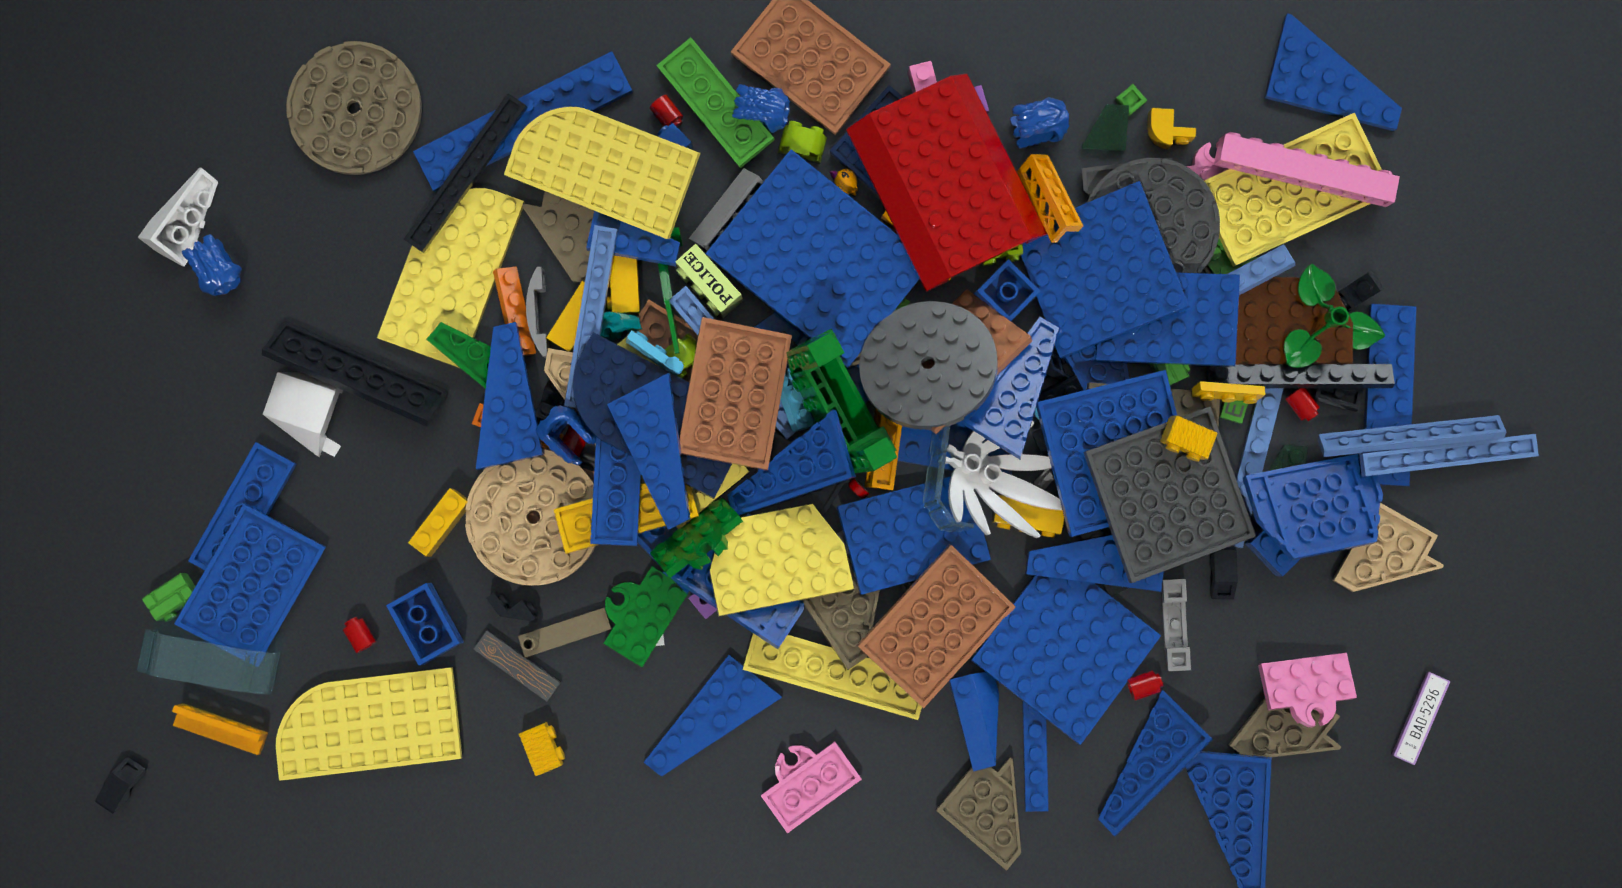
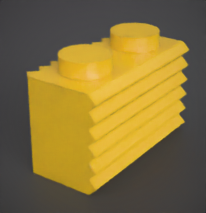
(1188, 437)
(542, 749)

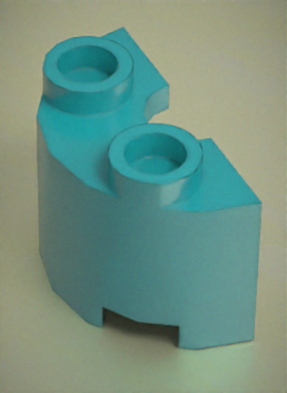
(615, 323)

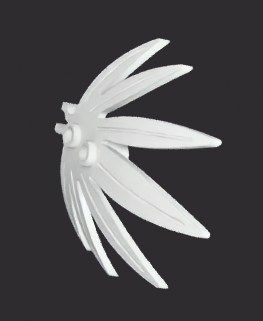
(980, 472)

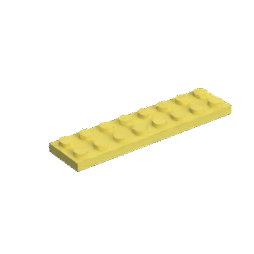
(821, 670)

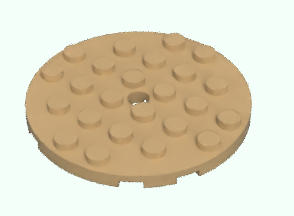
(500, 524)

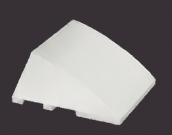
(302, 408)

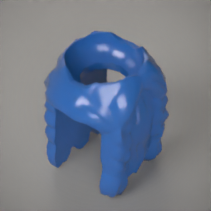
(762, 105)
(1040, 122)
(213, 266)
(551, 428)

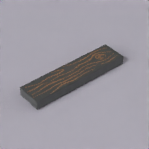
(517, 666)

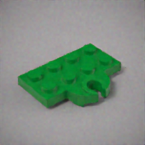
(697, 538)
(643, 614)

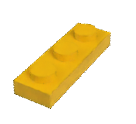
(1228, 392)

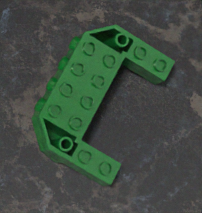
(828, 387)

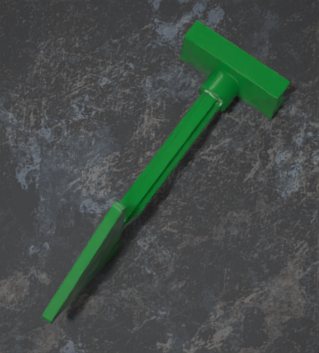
(667, 293)

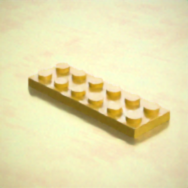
(576, 519)

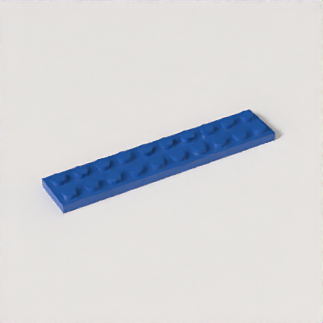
(586, 87)

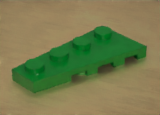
(462, 350)

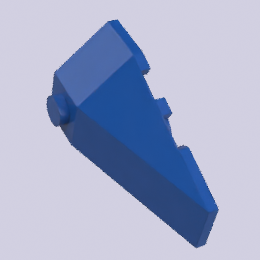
(977, 709)

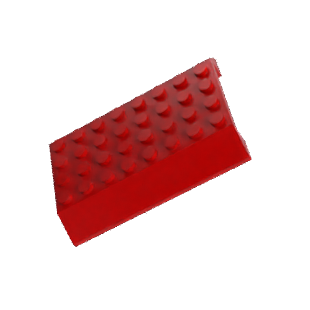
(945, 179)

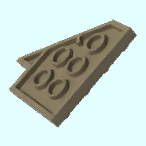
(565, 230)
(845, 620)
(1278, 734)
(986, 811)

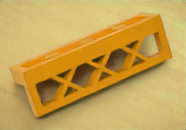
(1053, 193)
(885, 476)
(219, 728)

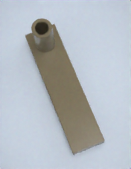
(564, 632)

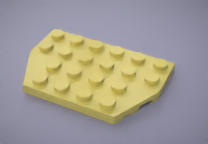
(779, 561)

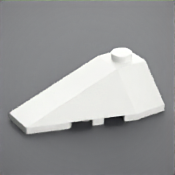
(181, 218)

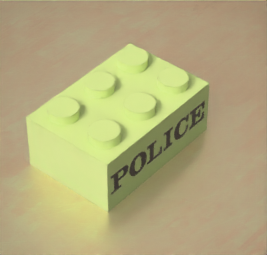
(708, 282)

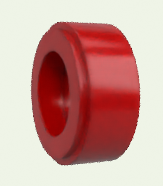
(858, 488)

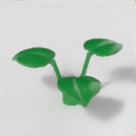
(1318, 287)

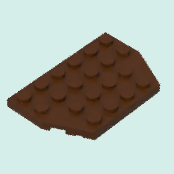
(1274, 311)

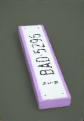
(1420, 718)

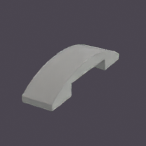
(536, 285)
(1175, 625)

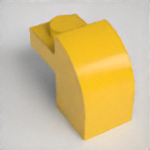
(1162, 129)

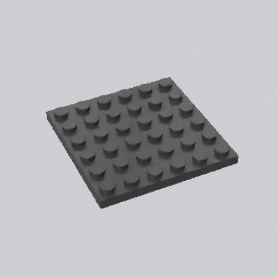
(1163, 503)

